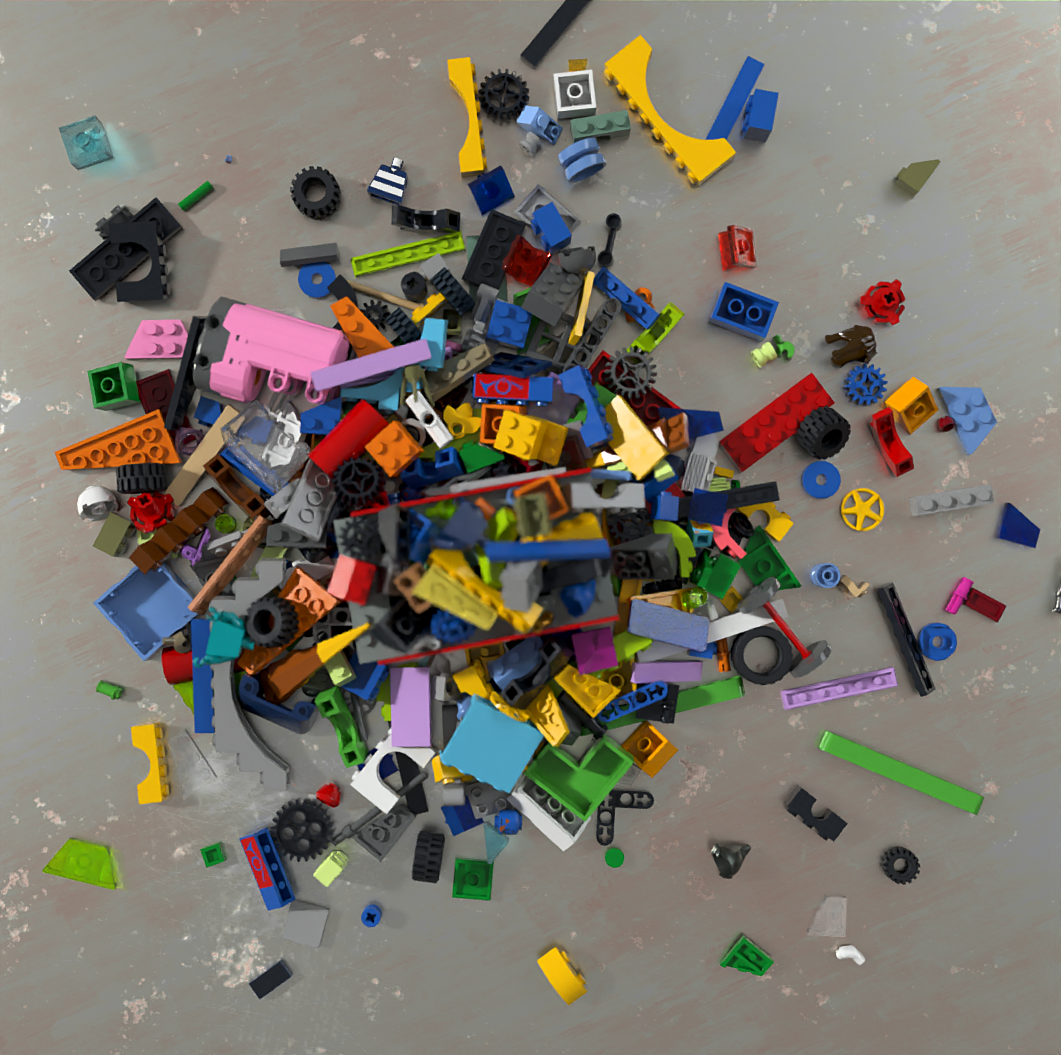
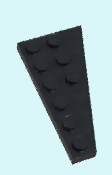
(184, 385)

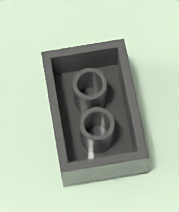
(552, 294)

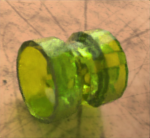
(230, 523)
(699, 595)

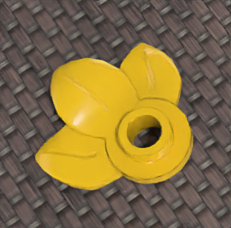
(463, 418)

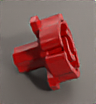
(889, 292)
(150, 511)

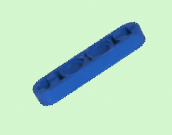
(634, 704)

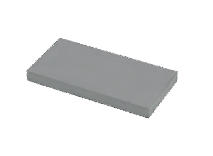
(311, 503)

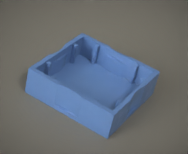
(148, 608)

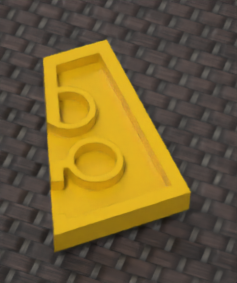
(548, 717)

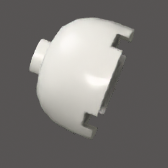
(96, 503)

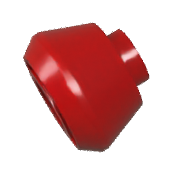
(329, 795)

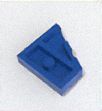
(322, 418)

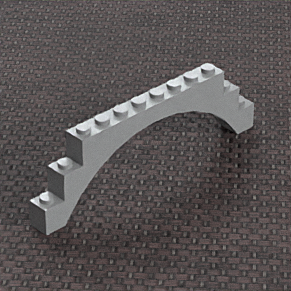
(231, 727)

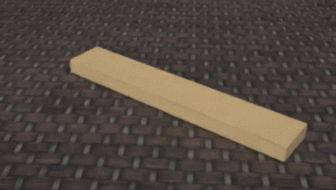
(204, 452)

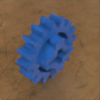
(866, 392)
(451, 627)

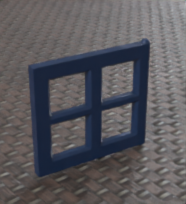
(517, 362)

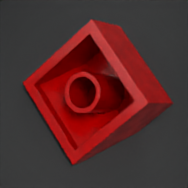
(352, 580)

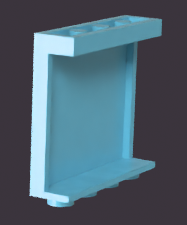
(491, 745)

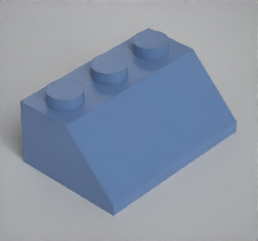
(516, 662)

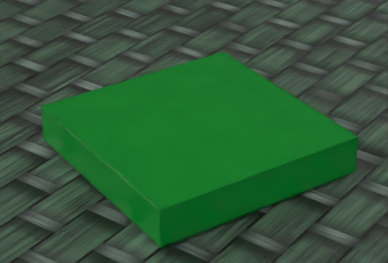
(472, 879)

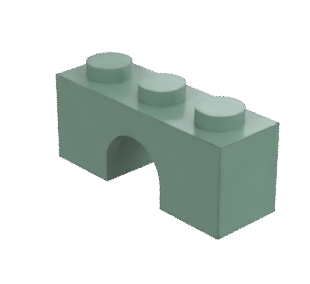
(611, 124)

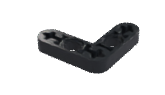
(615, 802)

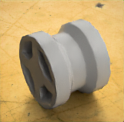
(531, 143)

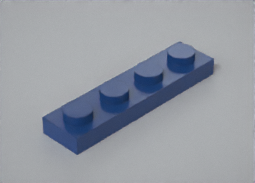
(629, 300)

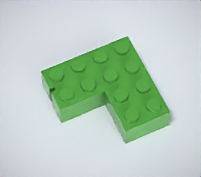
(584, 783)

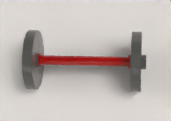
(809, 657)

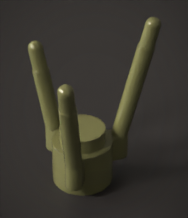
(413, 374)

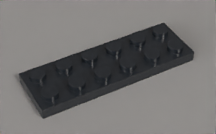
(113, 261)

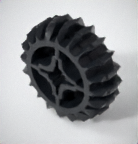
(496, 94)
(376, 476)

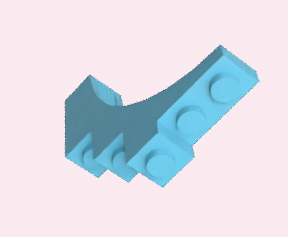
(389, 391)

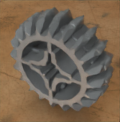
(626, 365)

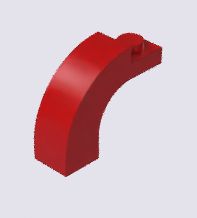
(889, 443)

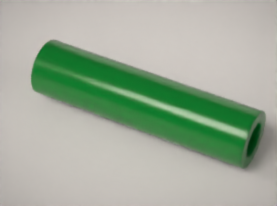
(195, 195)

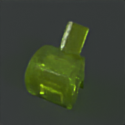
(443, 509)

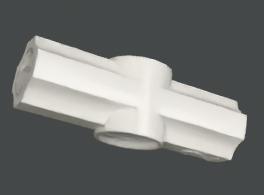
(437, 429)

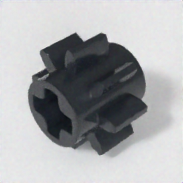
(504, 468)

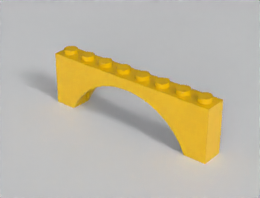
(696, 156)

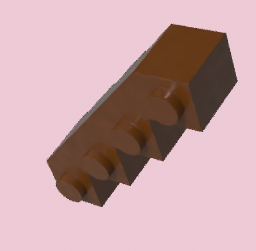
(174, 535)

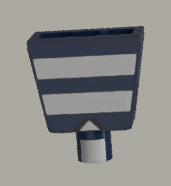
(390, 183)

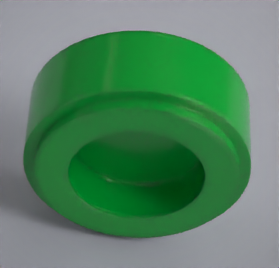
(614, 857)

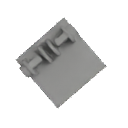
(486, 799)

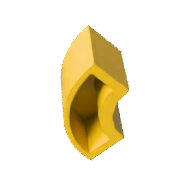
(562, 976)

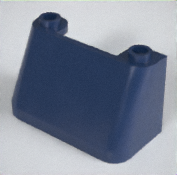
(252, 700)

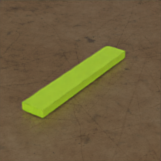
(407, 254)

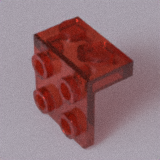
(525, 262)

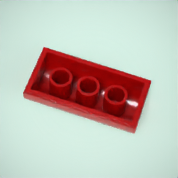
(348, 438)
(178, 666)

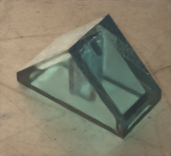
(494, 842)

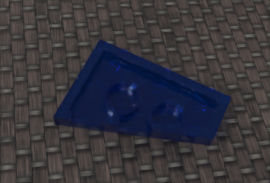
(699, 421)

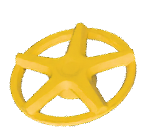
(862, 509)

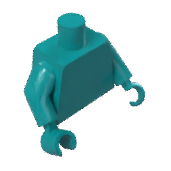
(225, 639)

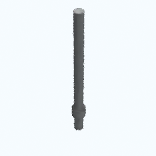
(350, 830)

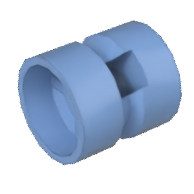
(825, 575)

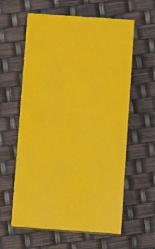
(632, 439)

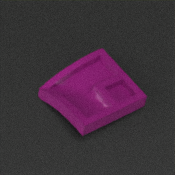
(594, 650)

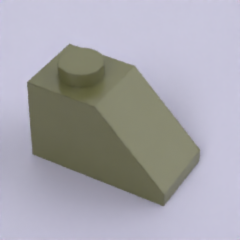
(915, 176)

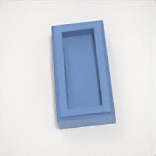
(612, 474)

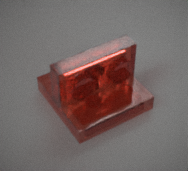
(737, 248)

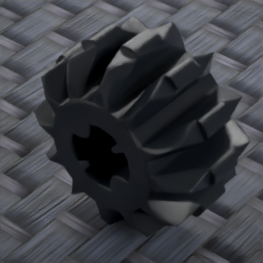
(376, 309)

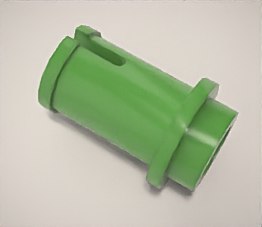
(107, 689)

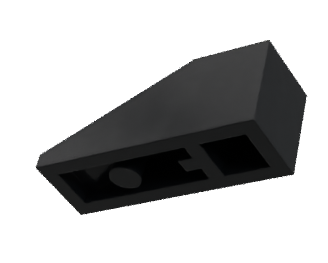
(395, 531)

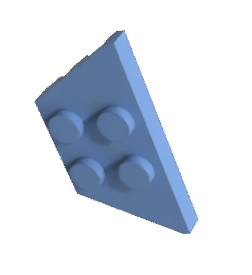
(970, 413)

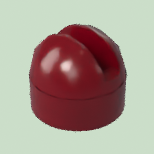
(946, 424)

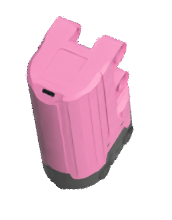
(248, 340)

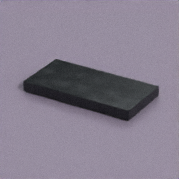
(492, 249)

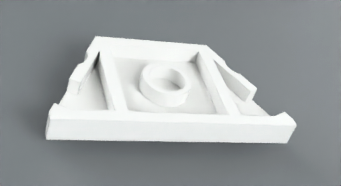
(289, 422)

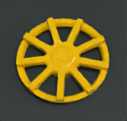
(505, 708)

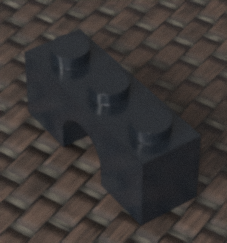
(828, 824)

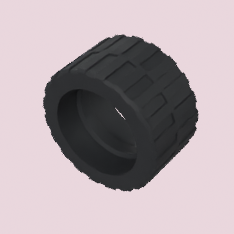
(784, 660)

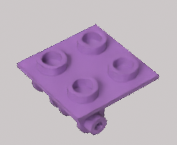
(194, 553)

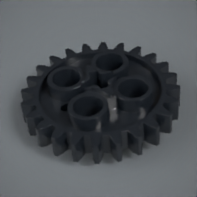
(291, 844)

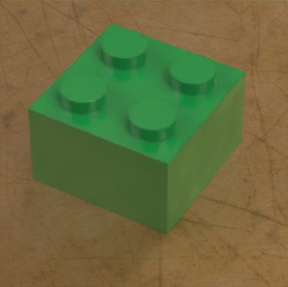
(113, 386)
(722, 575)

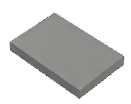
(537, 199)

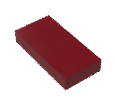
(984, 605)

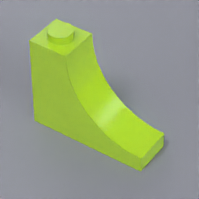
(500, 529)

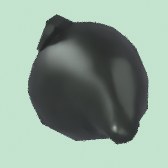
(729, 858)

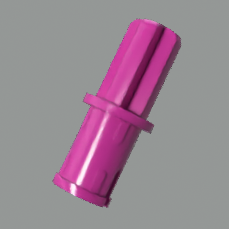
(959, 595)

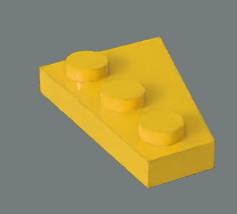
(586, 689)

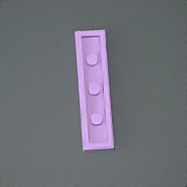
(667, 671)

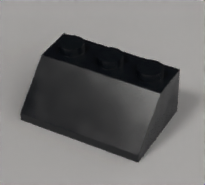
(403, 625)

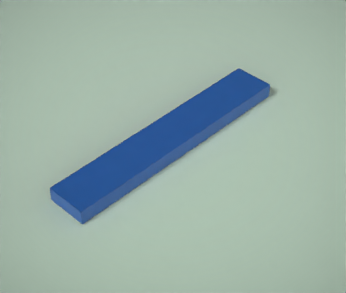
(736, 99)
(547, 550)
(202, 678)

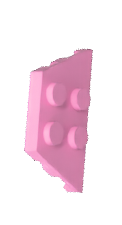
(158, 340)

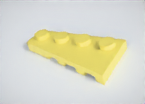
(449, 594)

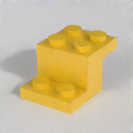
(531, 437)

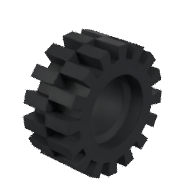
(911, 870)

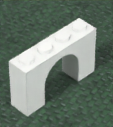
(369, 781)

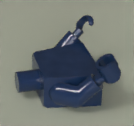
(463, 529)

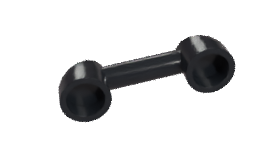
(614, 223)

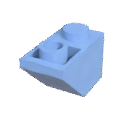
(541, 124)

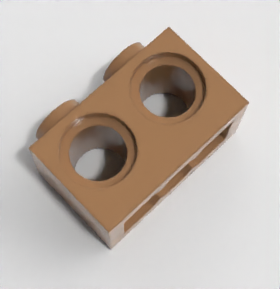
(406, 586)

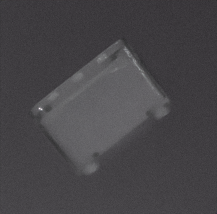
(264, 446)

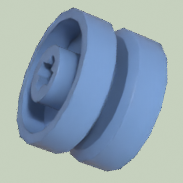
(582, 160)

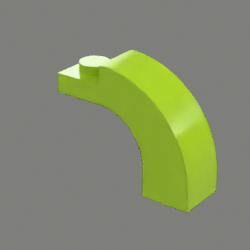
(660, 329)

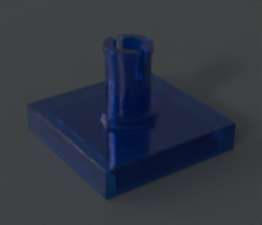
(491, 190)

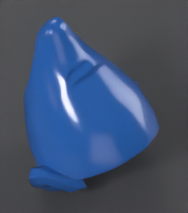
(578, 597)

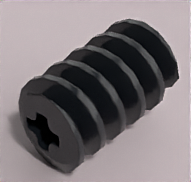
(414, 286)

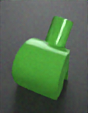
(786, 347)

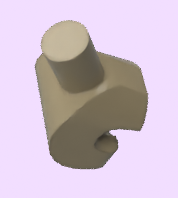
(179, 641)

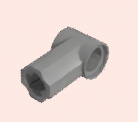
(485, 299)

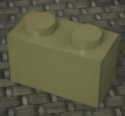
(114, 534)

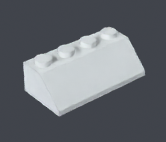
(547, 813)

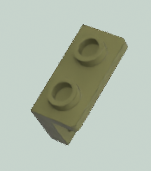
(532, 515)

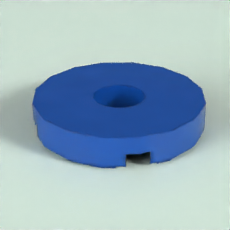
(306, 275)
(832, 477)
(926, 637)

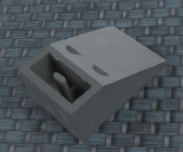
(646, 558)

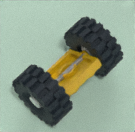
(450, 291)

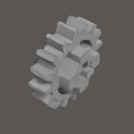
(474, 337)

